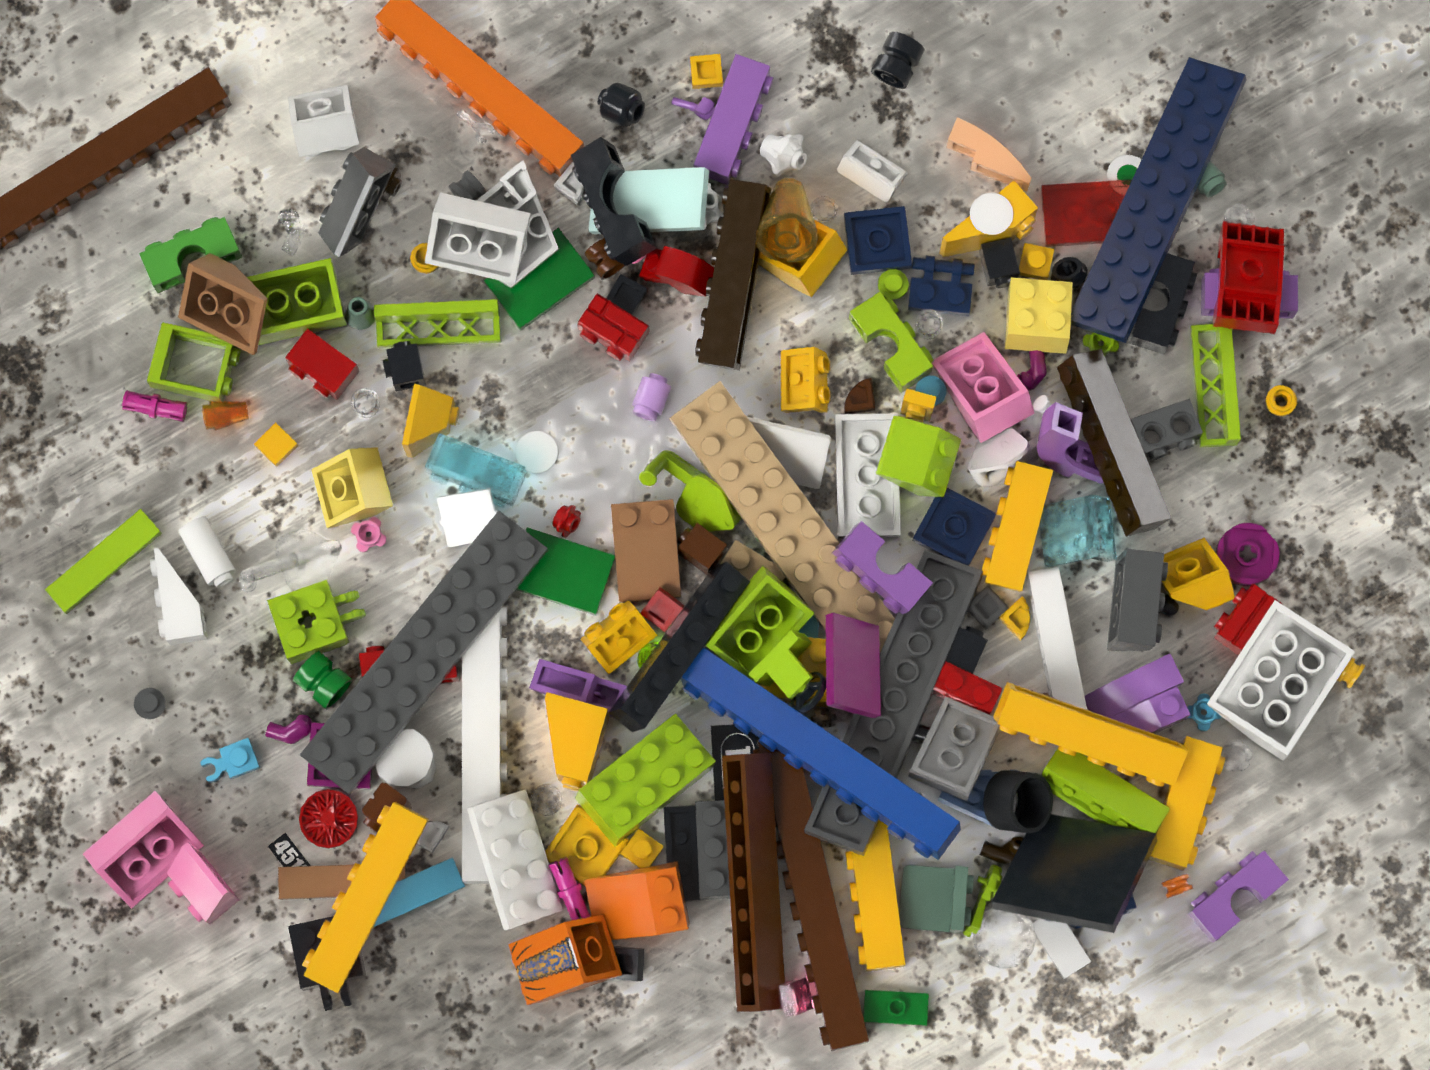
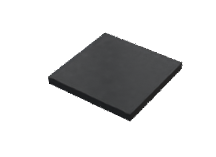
(1075, 873)

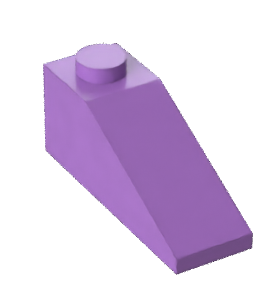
(1156, 712)

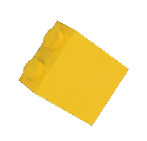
(575, 737)

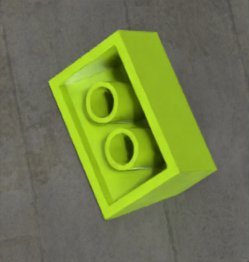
(758, 622)

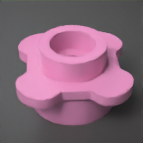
(360, 530)

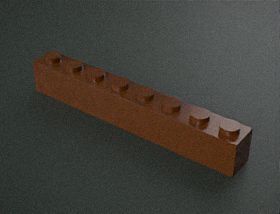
(753, 881)

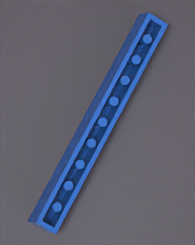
(821, 754)

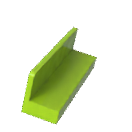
(1102, 793)

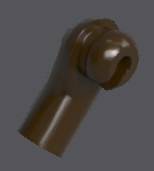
(1001, 854)

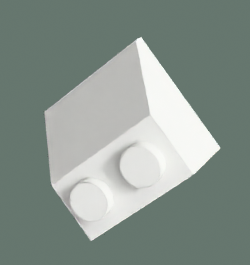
(323, 121)

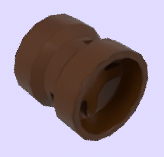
(598, 256)

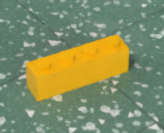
(1018, 526)
(1187, 804)

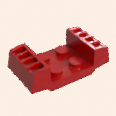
(1249, 278)

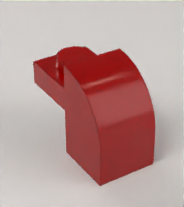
(678, 269)

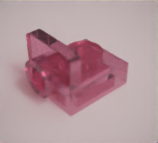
(795, 997)

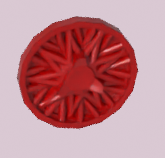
(328, 818)

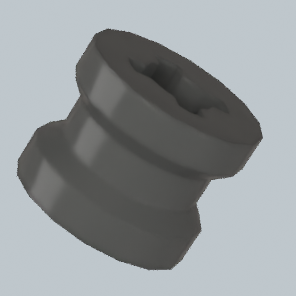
(467, 187)

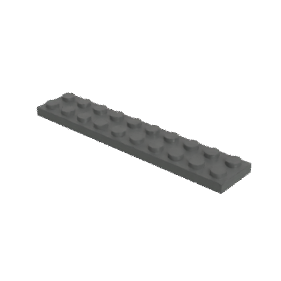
(424, 652)
(908, 674)

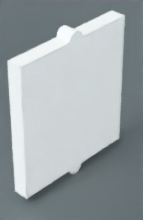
(465, 515)

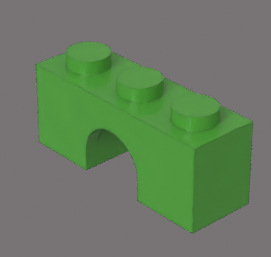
(165, 259)

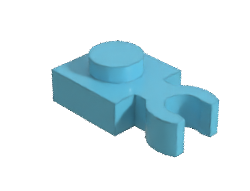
(236, 761)

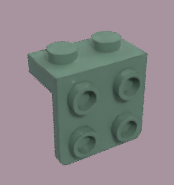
(935, 898)

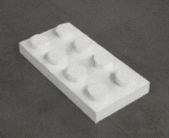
(860, 491)
(514, 859)

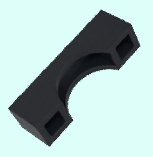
(599, 170)

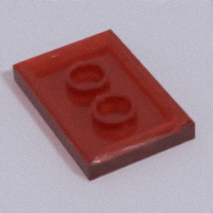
(1080, 211)

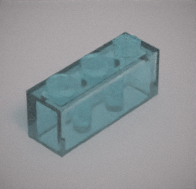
(475, 470)

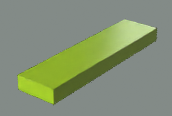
(103, 561)

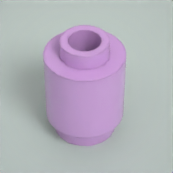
(651, 397)

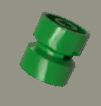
(326, 683)

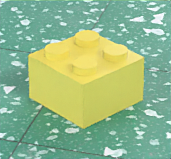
(1038, 315)

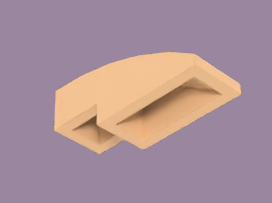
(988, 154)

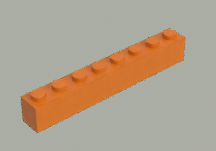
(479, 84)

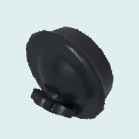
(1069, 270)

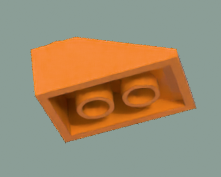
(640, 901)

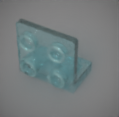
(1077, 531)

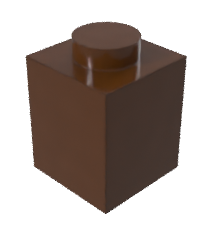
(701, 548)

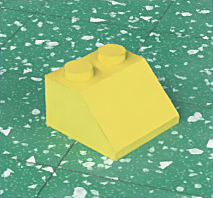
(352, 486)

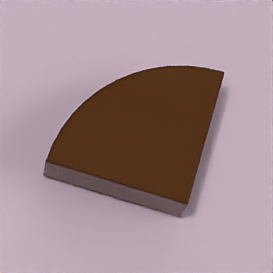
(860, 398)

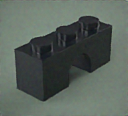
(1156, 328)

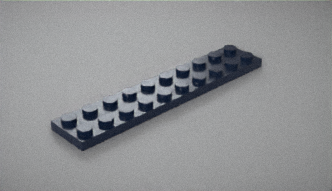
(1157, 199)

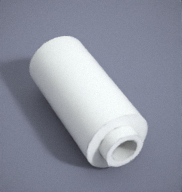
(207, 552)

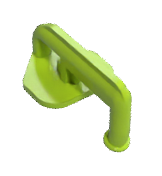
(702, 497)

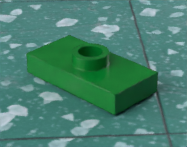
(896, 1007)

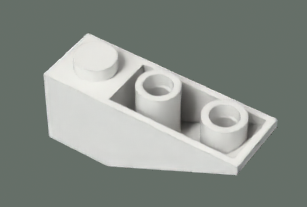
(181, 612)

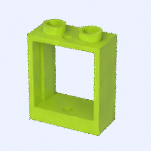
(163, 354)

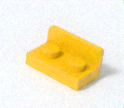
(804, 380)
(618, 636)

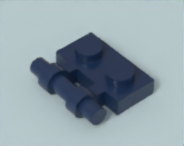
(942, 296)

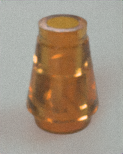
(223, 414)

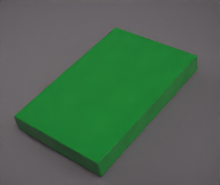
(544, 286)
(569, 574)

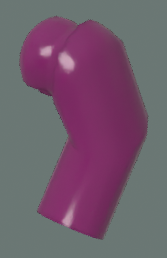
(1036, 372)
(292, 732)

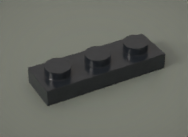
(682, 847)

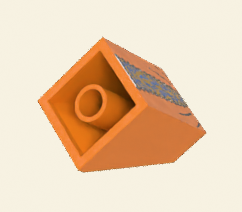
(564, 959)

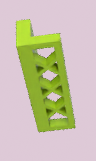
(438, 311)
(1227, 381)

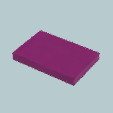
(852, 665)

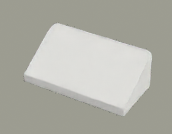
(871, 171)

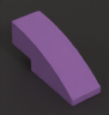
(575, 685)
(1135, 687)

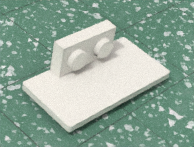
(798, 450)

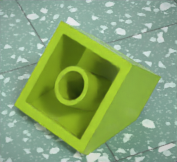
(918, 457)

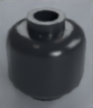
(621, 104)

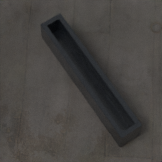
(679, 647)

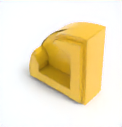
(1017, 618)

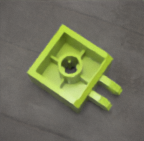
(326, 630)

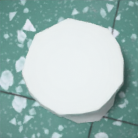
(407, 761)

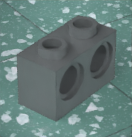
(1162, 423)

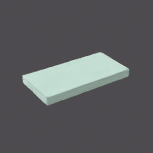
(662, 198)

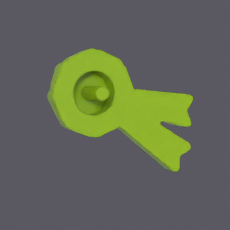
(988, 889)

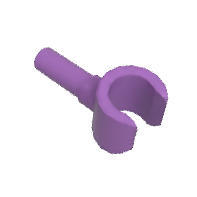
(703, 109)

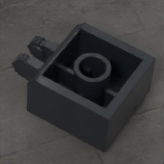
(304, 938)

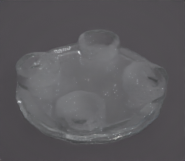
(1005, 938)

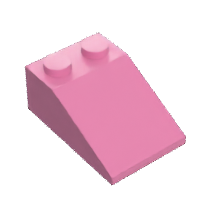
(983, 387)
(201, 884)

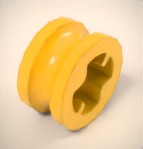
(1351, 673)

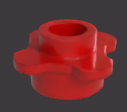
(566, 520)

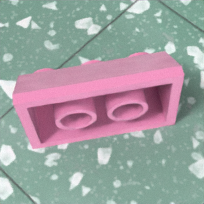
(140, 849)

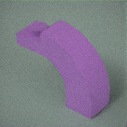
(1060, 444)

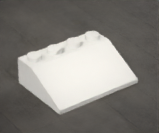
(1280, 680)

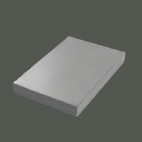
(955, 749)

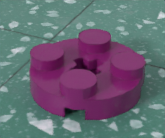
(1260, 542)

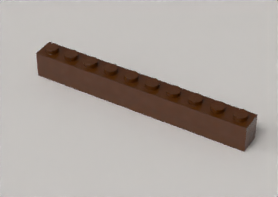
(110, 155)
(815, 909)

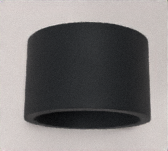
(1033, 806)

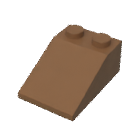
(223, 302)
(645, 549)

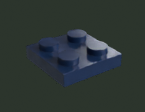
(877, 240)
(954, 527)

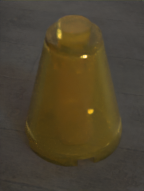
(787, 223)

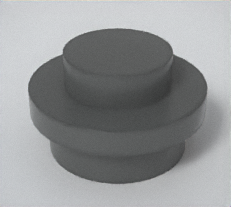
(149, 703)

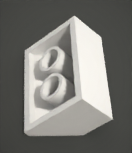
(477, 237)

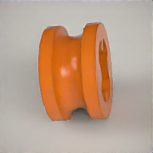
(1177, 885)

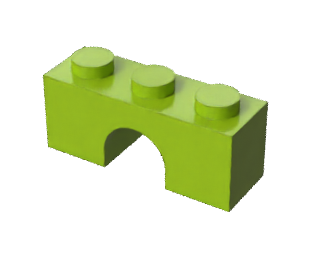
(879, 318)

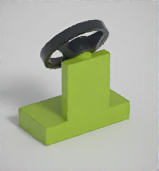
(788, 672)

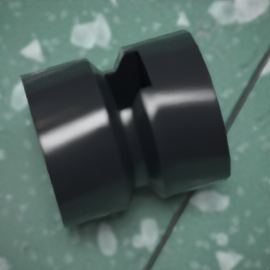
(900, 55)

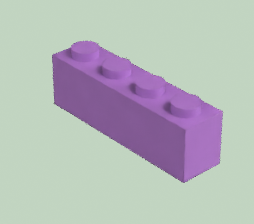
(732, 118)

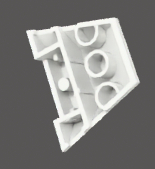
(518, 193)

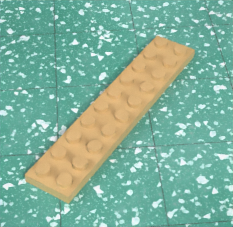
(775, 509)

